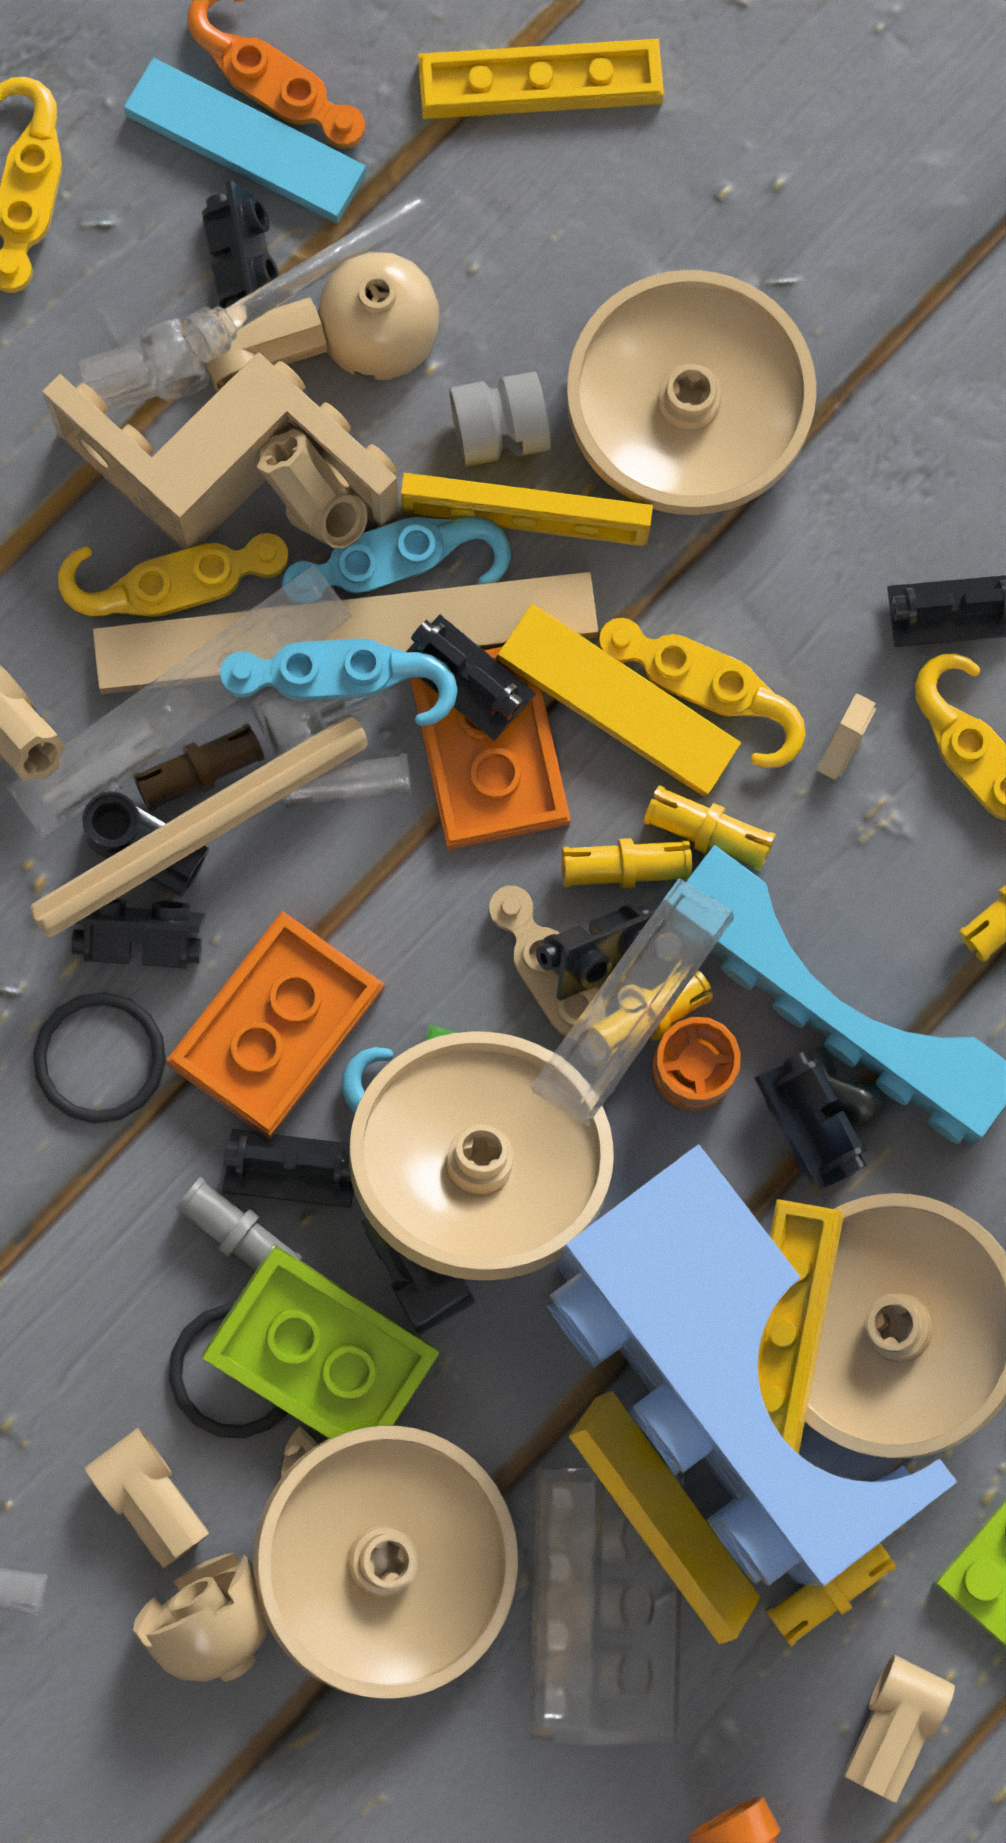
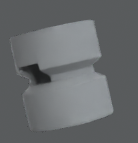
(500, 418)

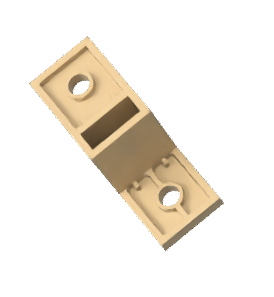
(216, 455)

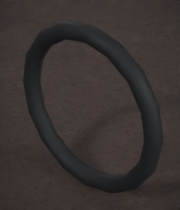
(124, 1109)
(180, 1393)

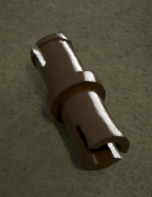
(198, 767)

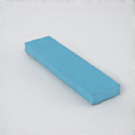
(245, 140)

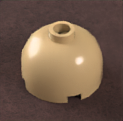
(379, 315)
(207, 1625)

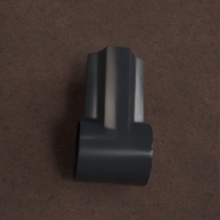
(176, 877)
(423, 1294)

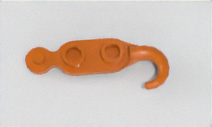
(275, 80)

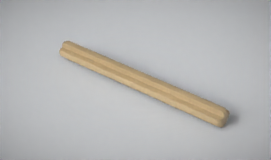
(198, 826)

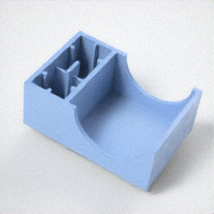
(684, 1293)

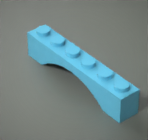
(947, 1077)

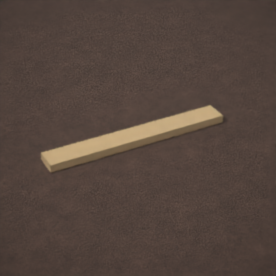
(486, 613)

